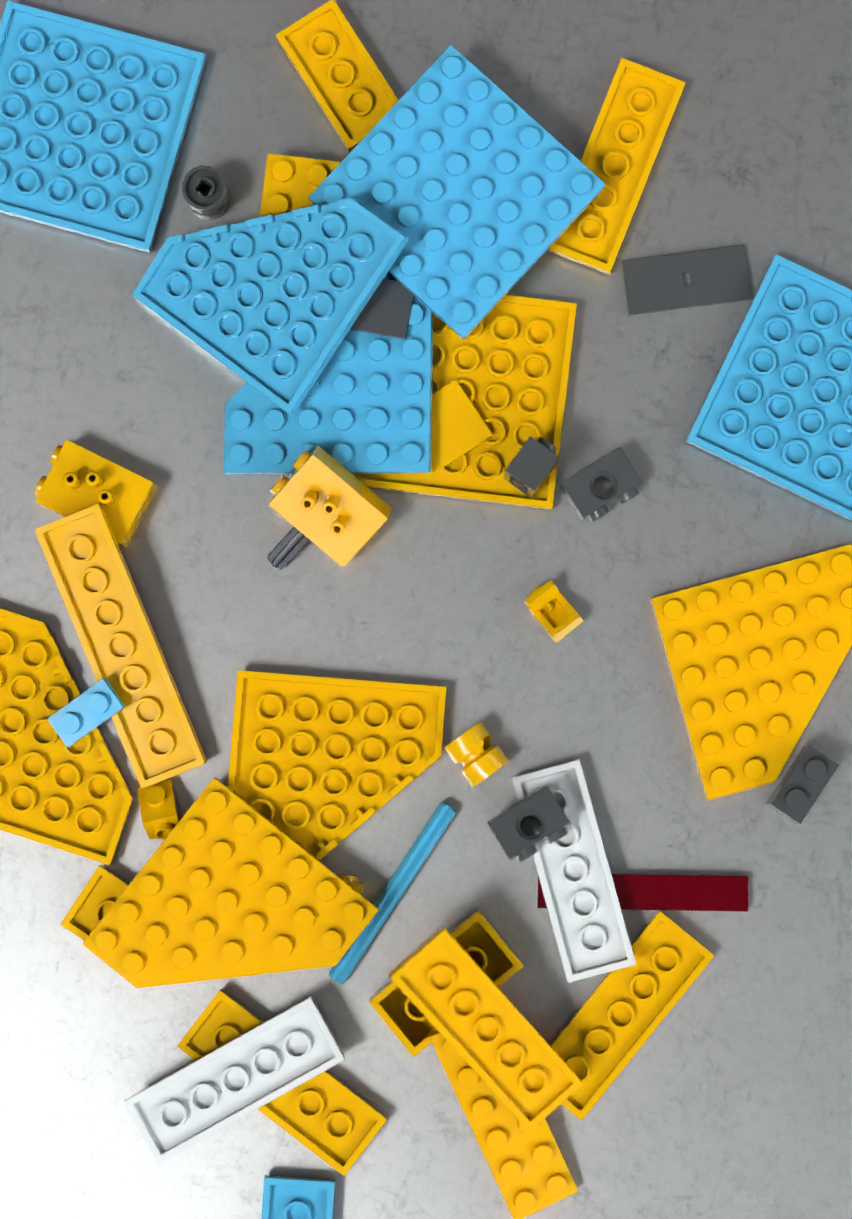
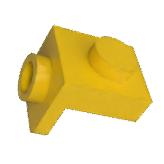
(552, 611)
(158, 809)

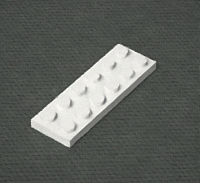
(577, 878)
(234, 1080)

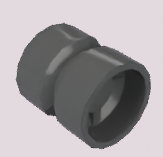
(206, 192)

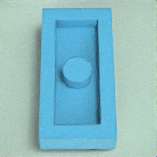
(86, 712)

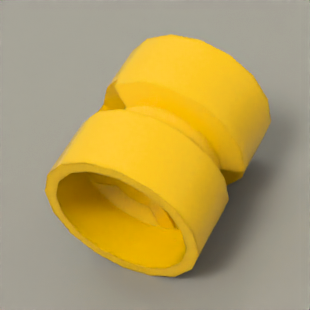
(476, 754)

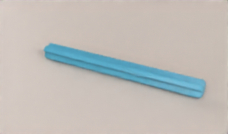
(395, 888)

